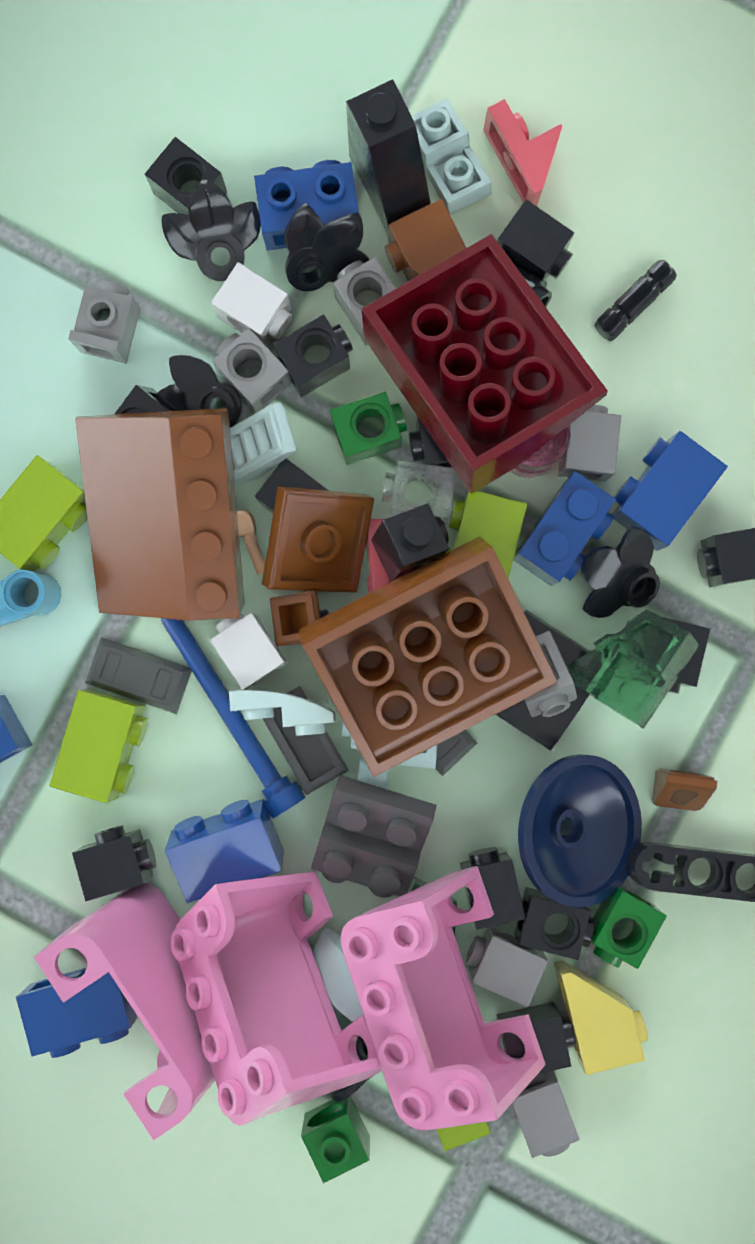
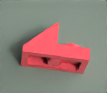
(523, 160)

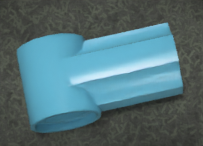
(12, 596)

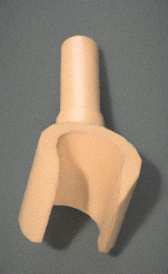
(247, 528)

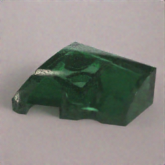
(635, 666)

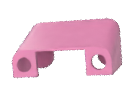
(134, 945)
(264, 998)
(423, 1012)

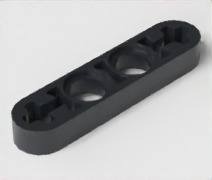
(718, 885)

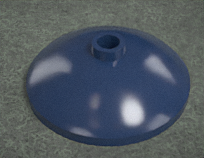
(579, 830)

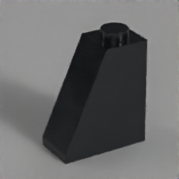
(387, 152)

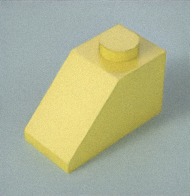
(603, 1023)

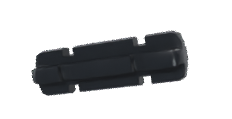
(635, 300)

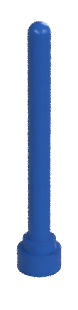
(278, 791)

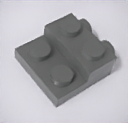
(373, 837)

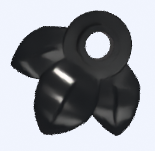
(212, 225)
(325, 246)
(198, 386)
(620, 575)

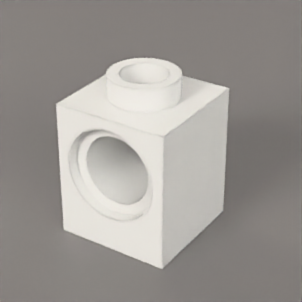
(254, 304)
(247, 649)

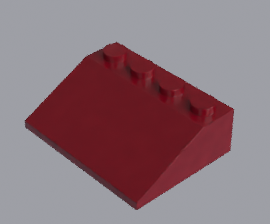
(480, 361)

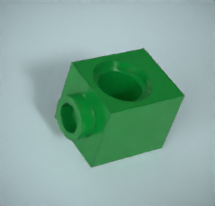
(352, 443)
(646, 925)
(335, 1138)

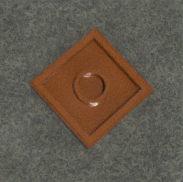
(317, 540)

